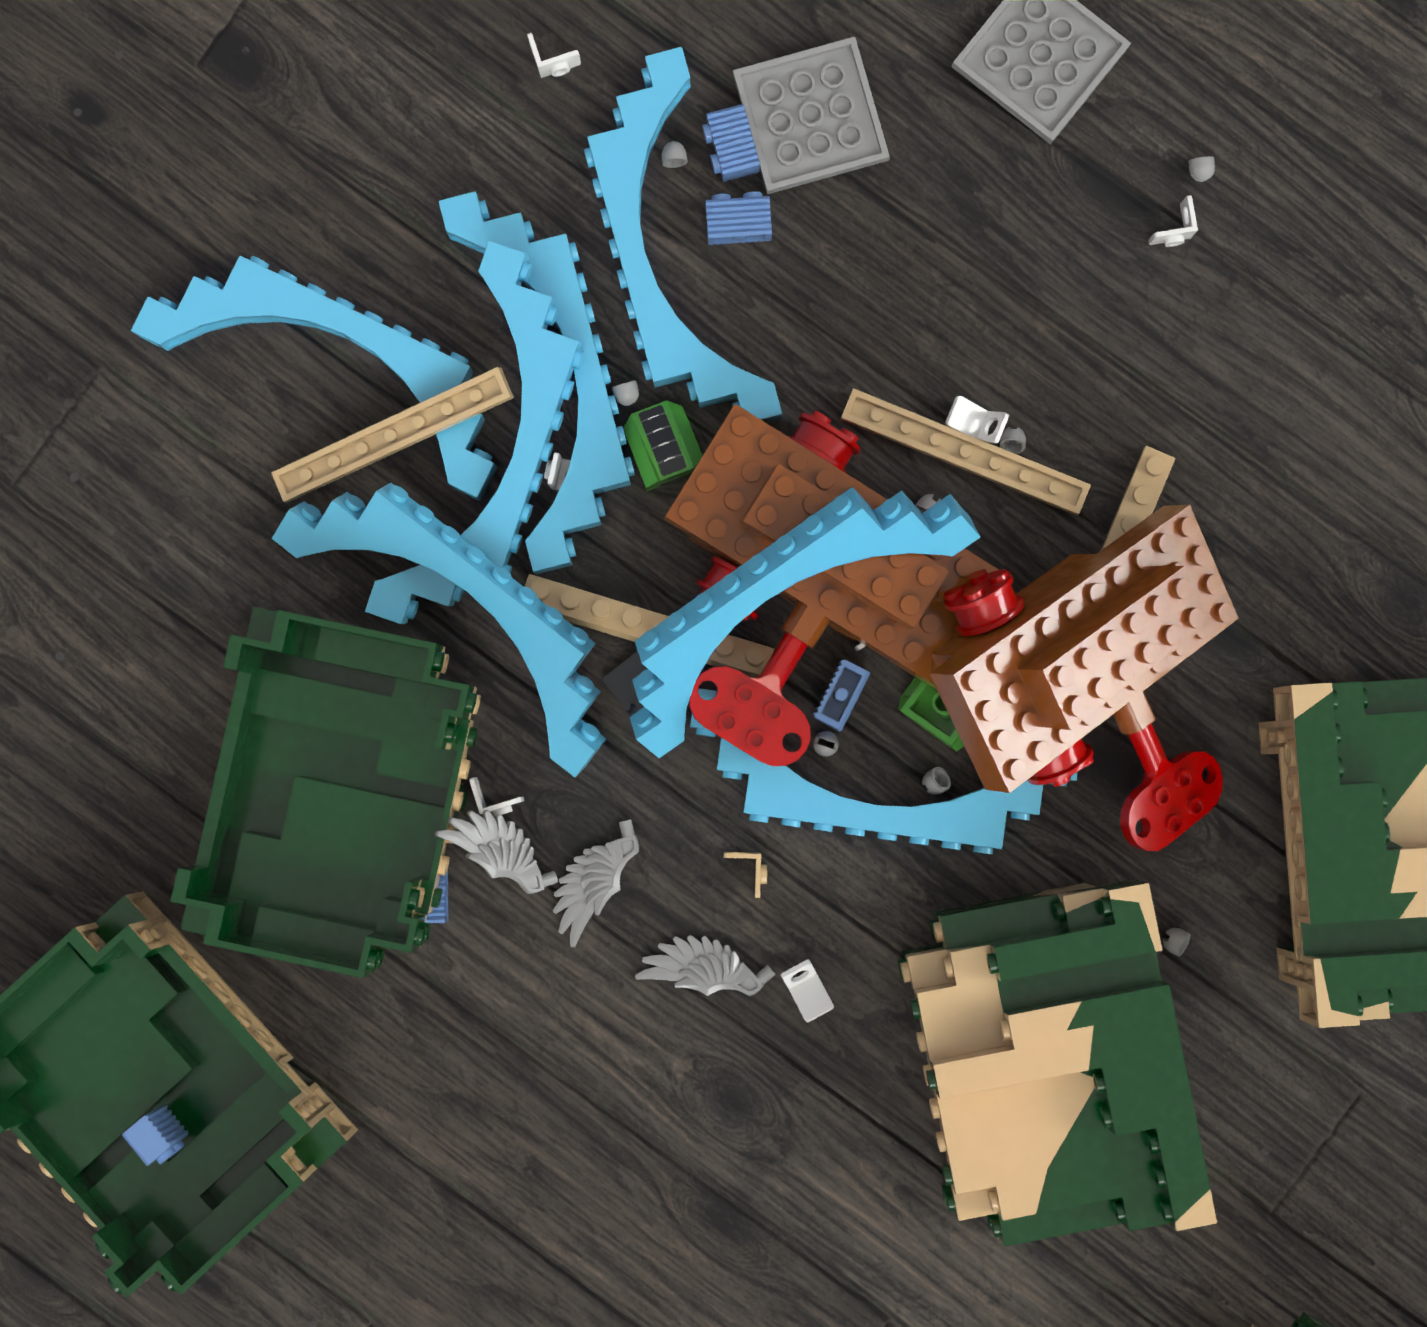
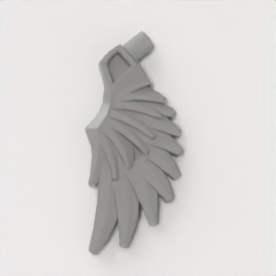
(499, 849)
(593, 881)
(704, 967)

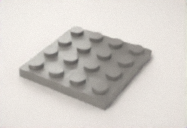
(1041, 60)
(811, 115)

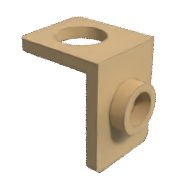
(760, 870)

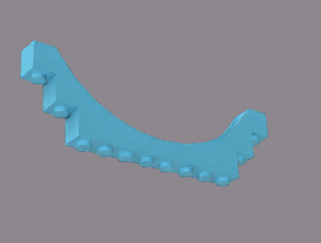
(621, 165)
(265, 296)
(545, 372)
(597, 453)
(829, 538)
(545, 639)
(781, 793)

